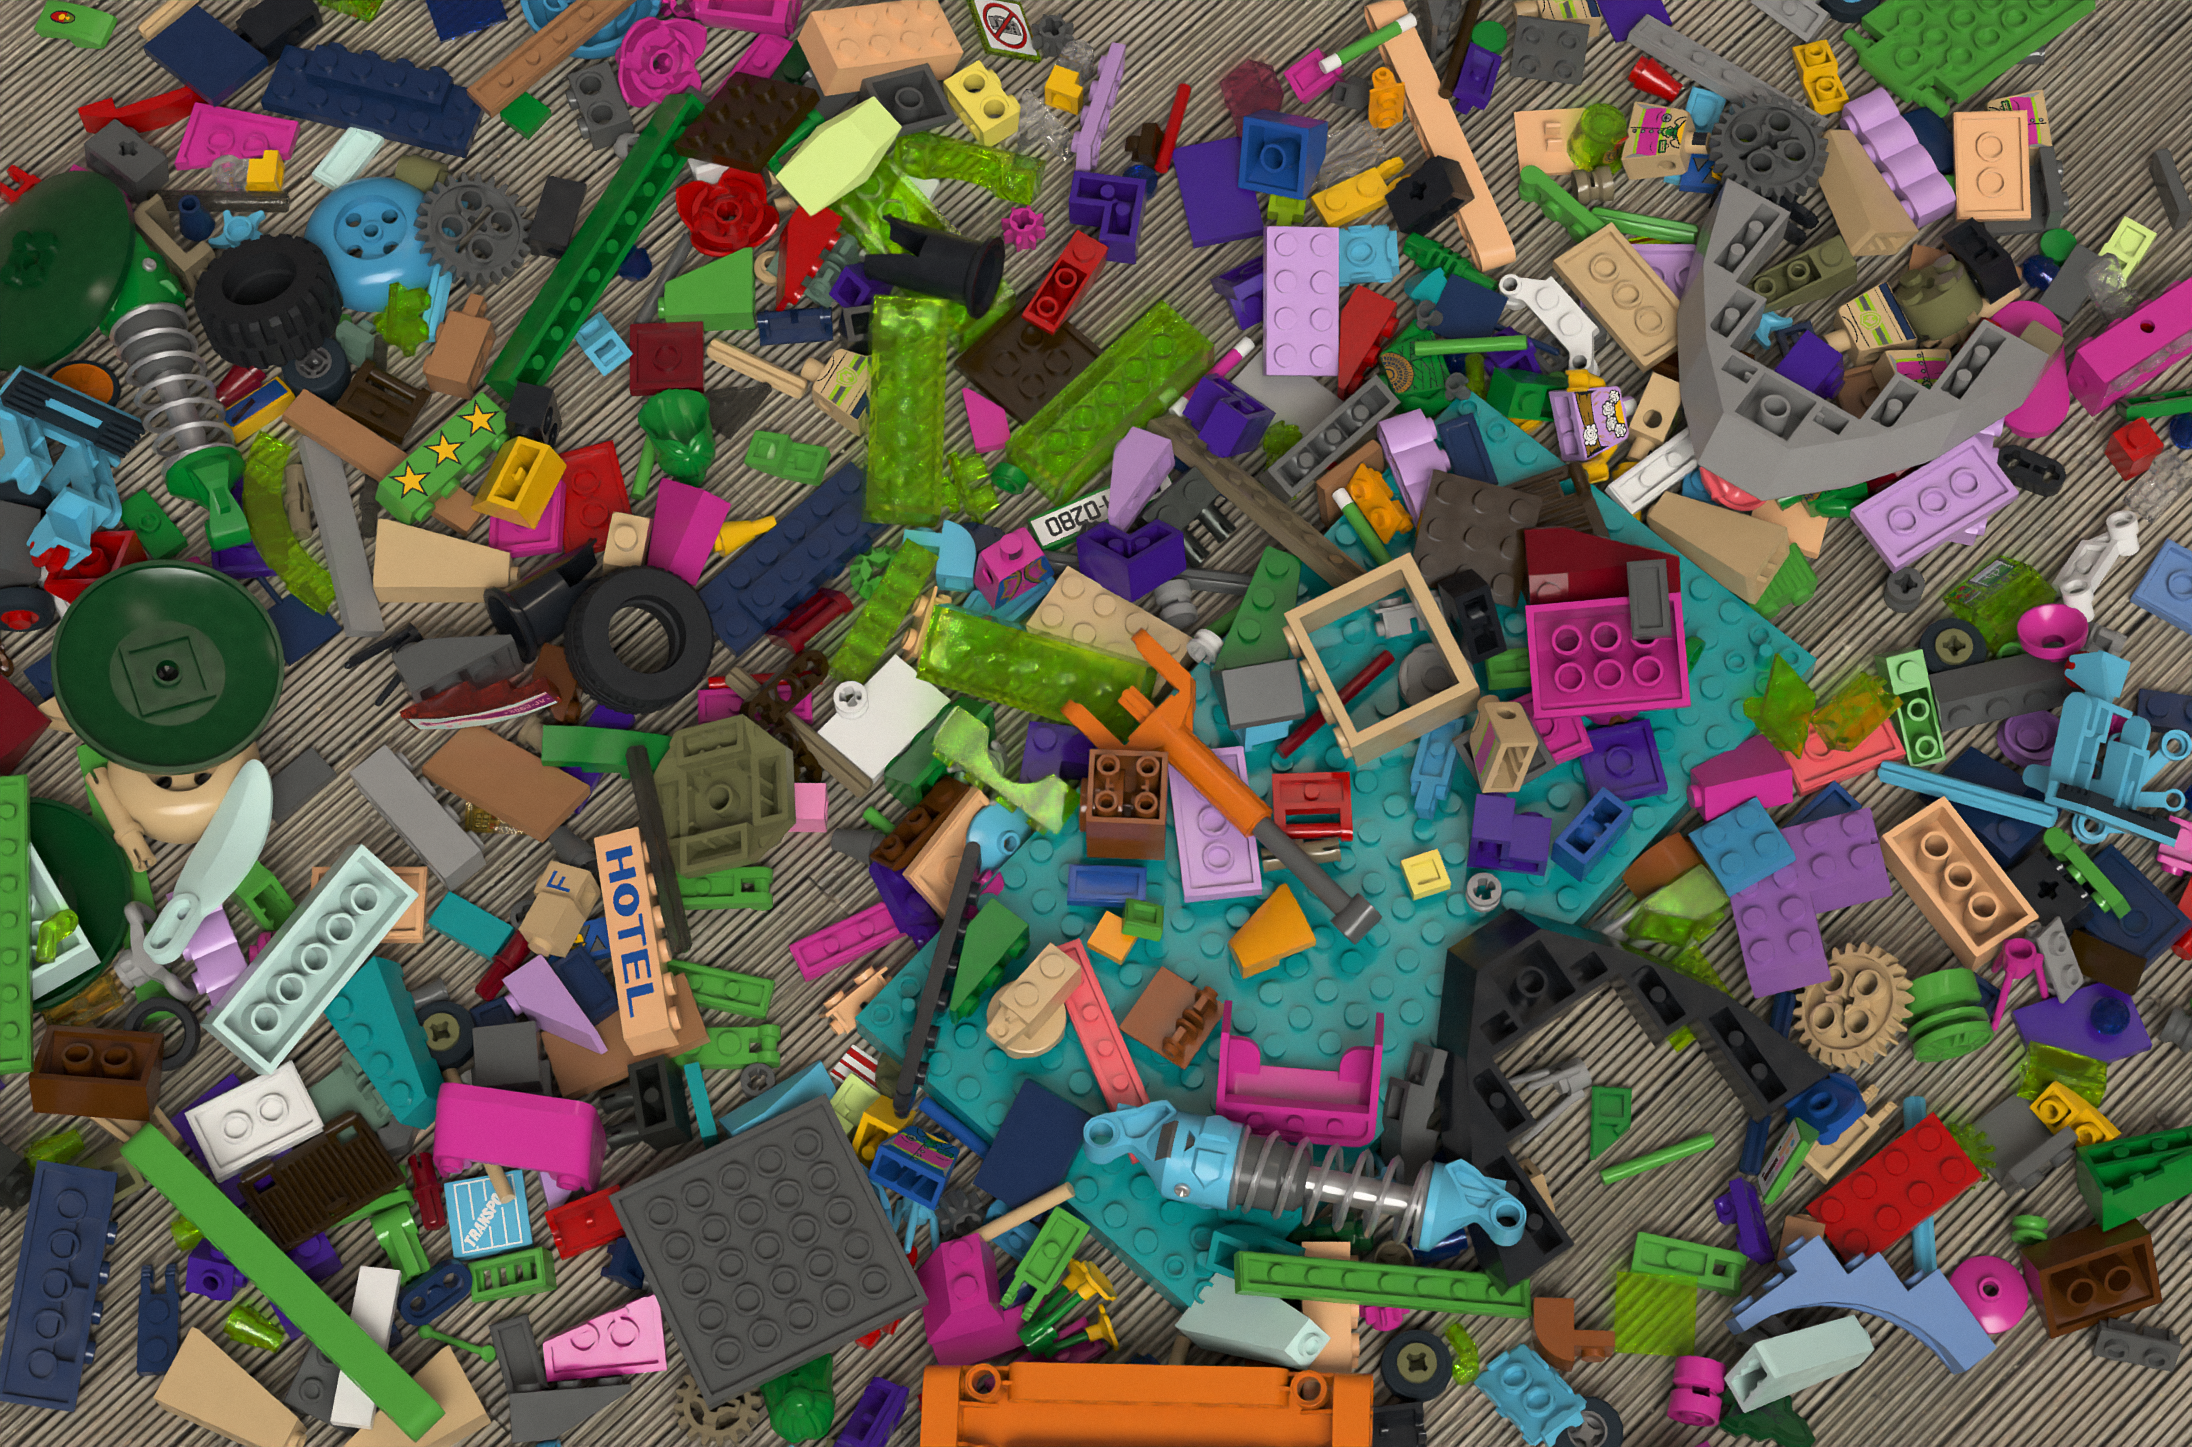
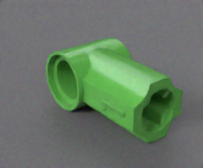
(399, 1237)

